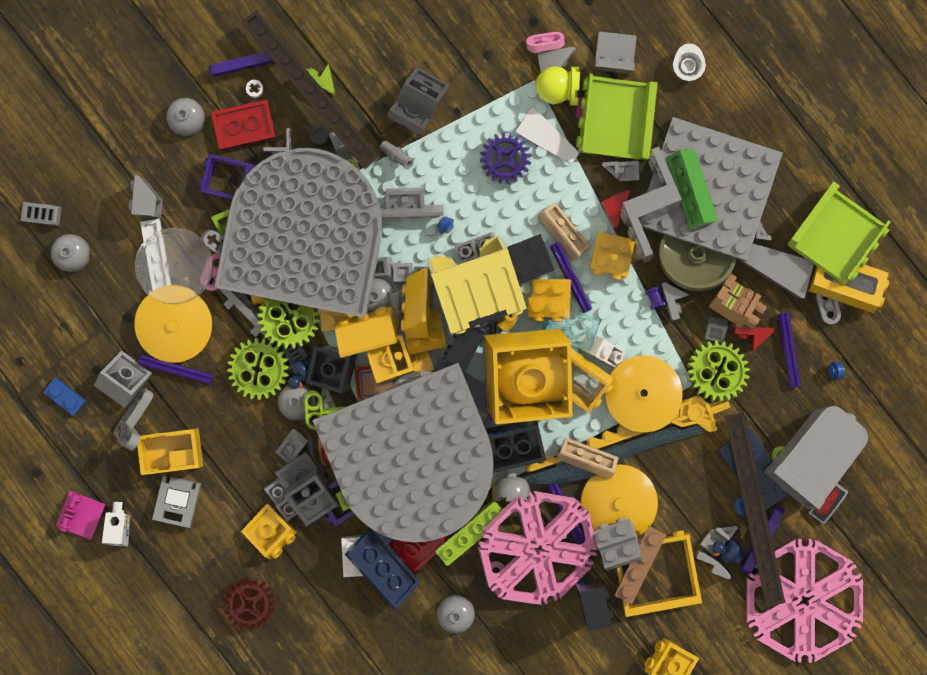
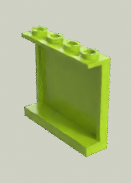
(616, 117)
(838, 235)

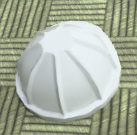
(689, 62)

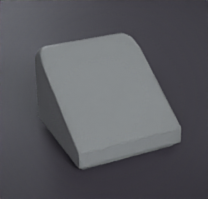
(716, 329)

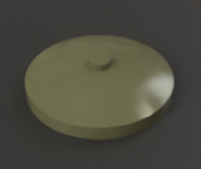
(693, 265)

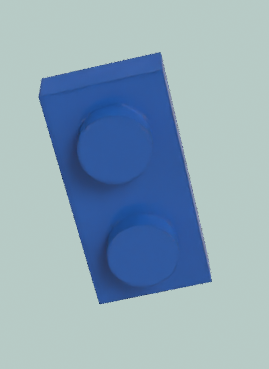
(64, 396)

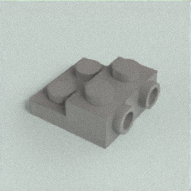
(618, 543)

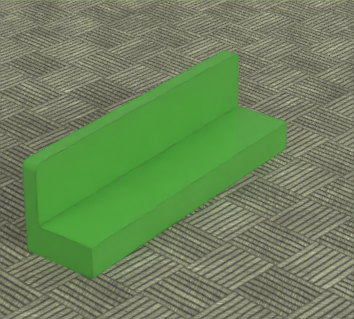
(692, 188)

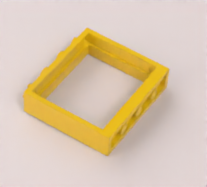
(674, 602)

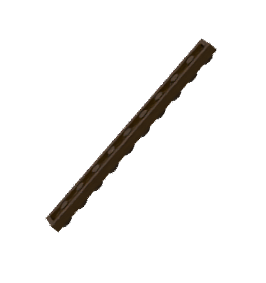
(310, 89)
(755, 509)

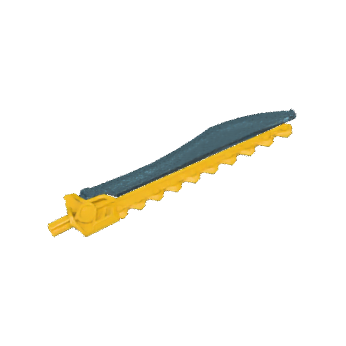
(692, 411)

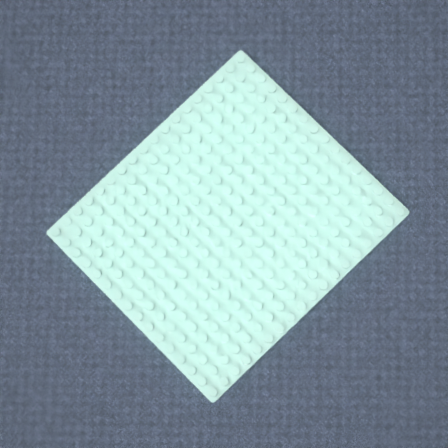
(453, 177)

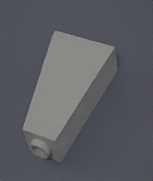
(781, 268)

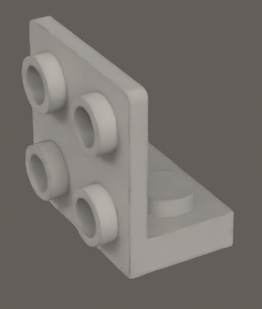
(615, 52)

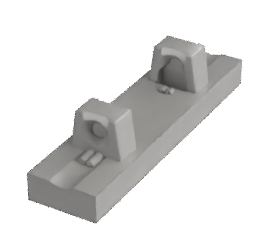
(245, 305)

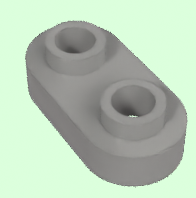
(827, 305)

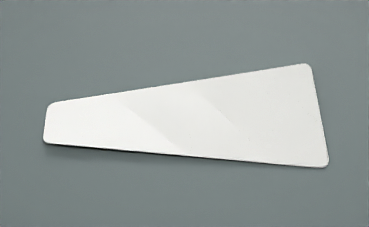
(542, 133)

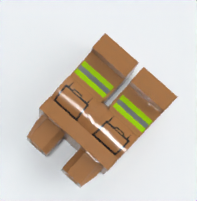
(737, 303)

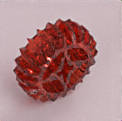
(254, 609)

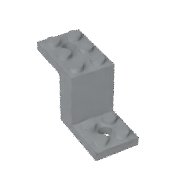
(650, 205)

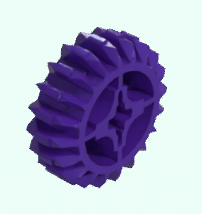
(517, 147)

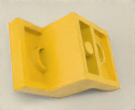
(394, 361)

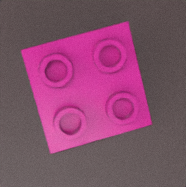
(80, 515)

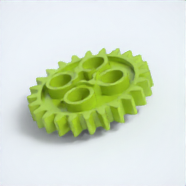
(272, 325)
(241, 364)
(733, 380)

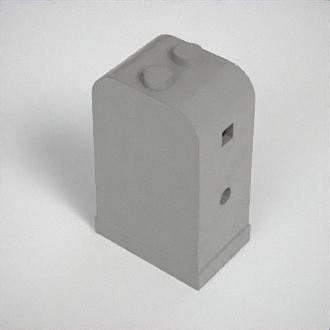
(818, 455)

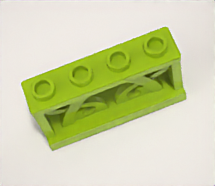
(469, 533)

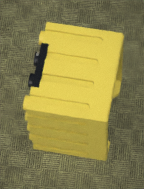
(478, 288)

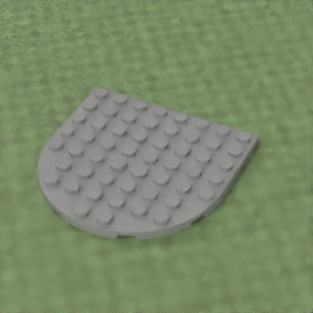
(303, 233)
(412, 457)

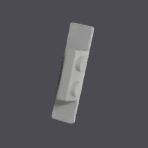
(408, 203)

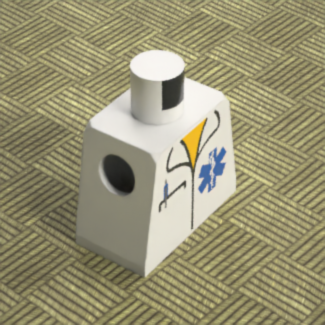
(118, 534)

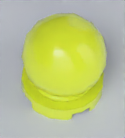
(557, 85)

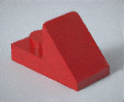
(758, 334)

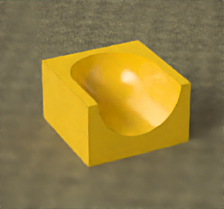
(528, 376)

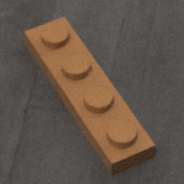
(638, 570)

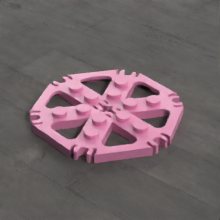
(541, 561)
(820, 609)

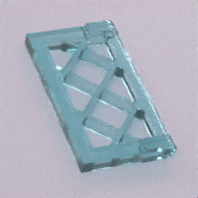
(582, 317)

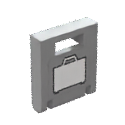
(177, 498)

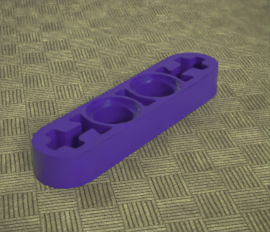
(239, 64)
(773, 520)

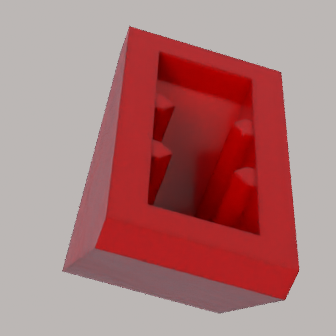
(613, 206)

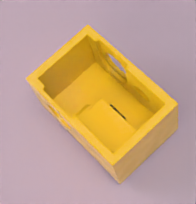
(170, 451)

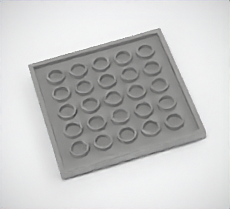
(738, 182)

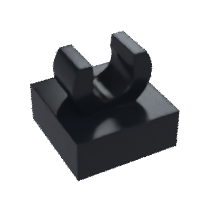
(297, 354)

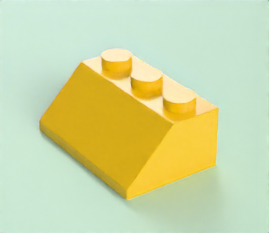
(417, 305)
(368, 333)

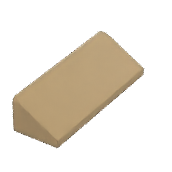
(563, 231)
(587, 458)

